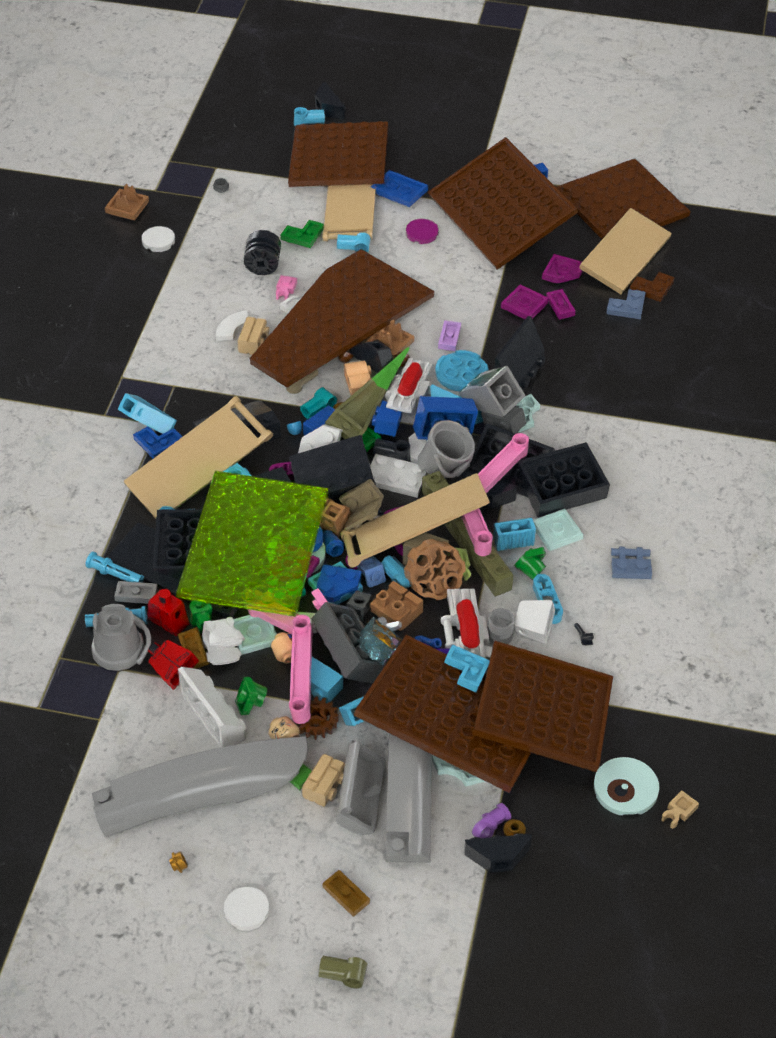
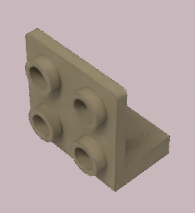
(363, 503)

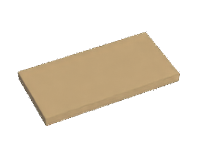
(625, 251)

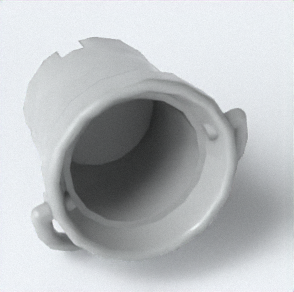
(447, 449)
(116, 639)

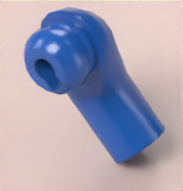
(435, 643)

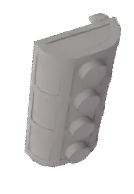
(360, 789)

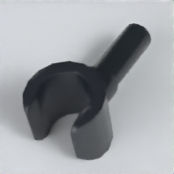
(586, 638)

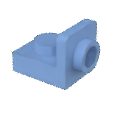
(373, 571)

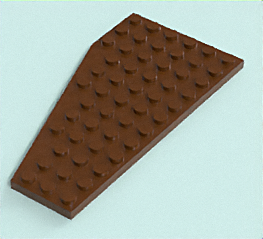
(336, 314)

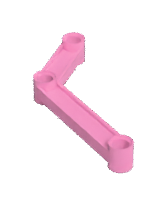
(489, 476)
(301, 660)

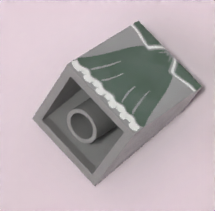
(494, 391)

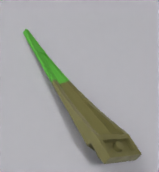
(358, 410)

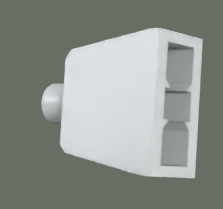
(534, 619)

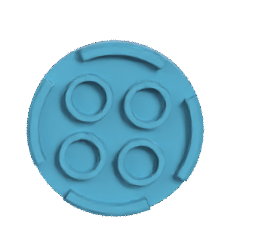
(459, 369)

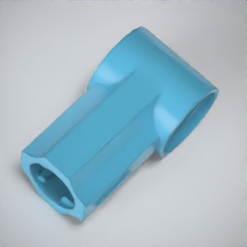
(305, 116)
(352, 242)
(395, 571)

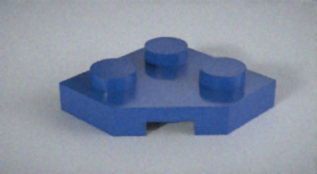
(337, 582)

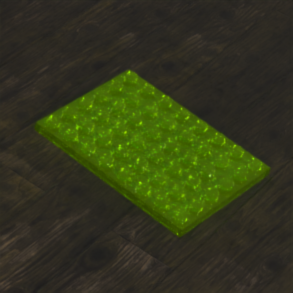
(253, 543)

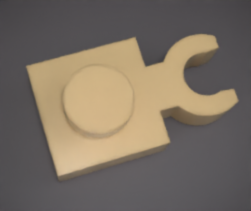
(680, 807)

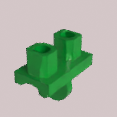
(199, 613)

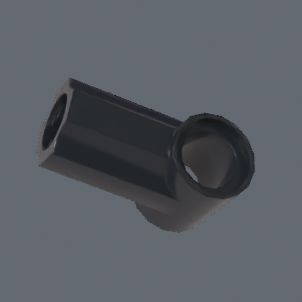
(398, 449)

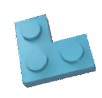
(472, 667)

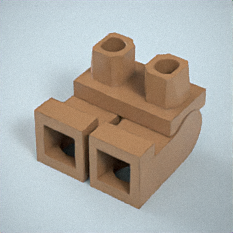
(334, 517)
(397, 605)

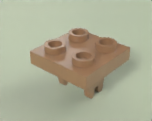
(127, 203)
(393, 338)

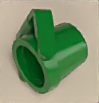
(531, 562)
(249, 695)

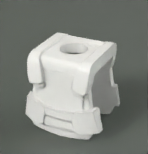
(220, 641)

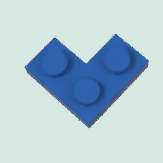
(153, 443)

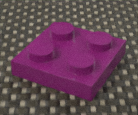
(524, 302)

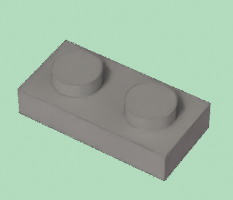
(135, 592)

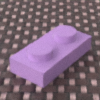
(449, 335)

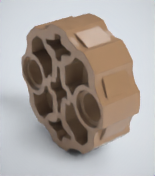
(423, 571)

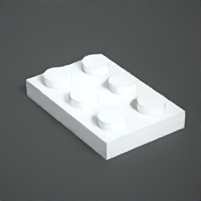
(397, 475)

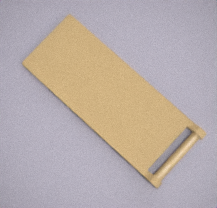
(349, 210)
(195, 457)
(415, 518)

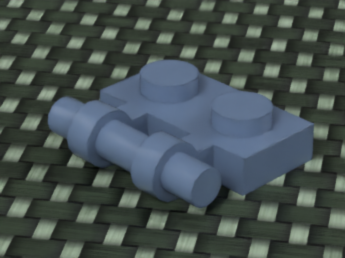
(631, 568)

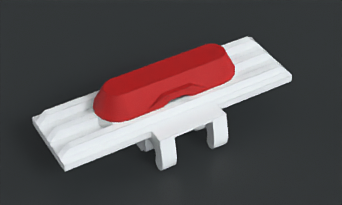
(409, 386)
(466, 618)

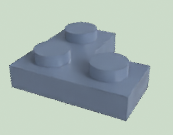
(627, 308)

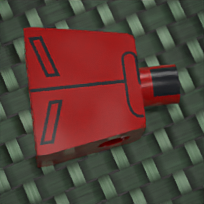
(167, 612)
(167, 660)

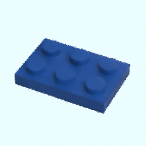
(400, 188)

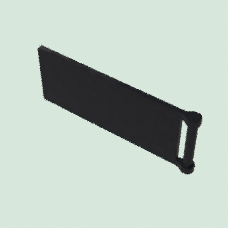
(137, 554)

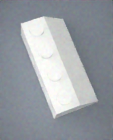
(211, 707)

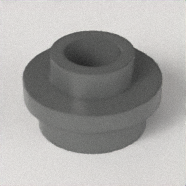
(221, 185)

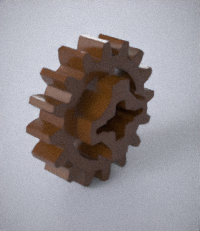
(318, 721)

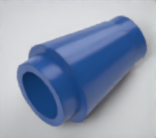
(332, 544)

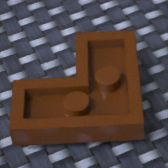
(654, 290)

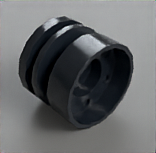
(262, 252)

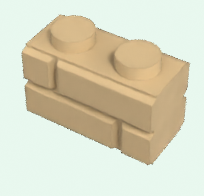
(252, 335)
(323, 780)

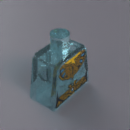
(378, 641)

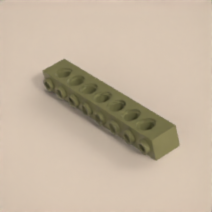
(490, 567)

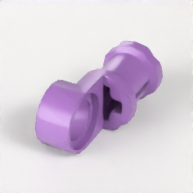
(490, 821)

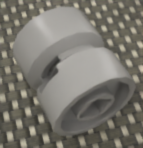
(500, 626)

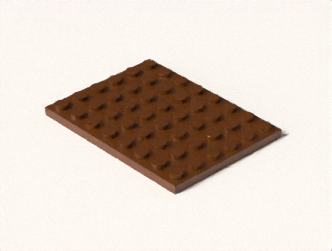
(502, 203)
(425, 706)

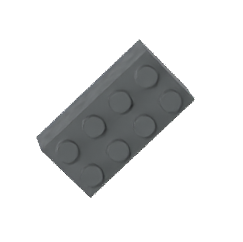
(341, 635)

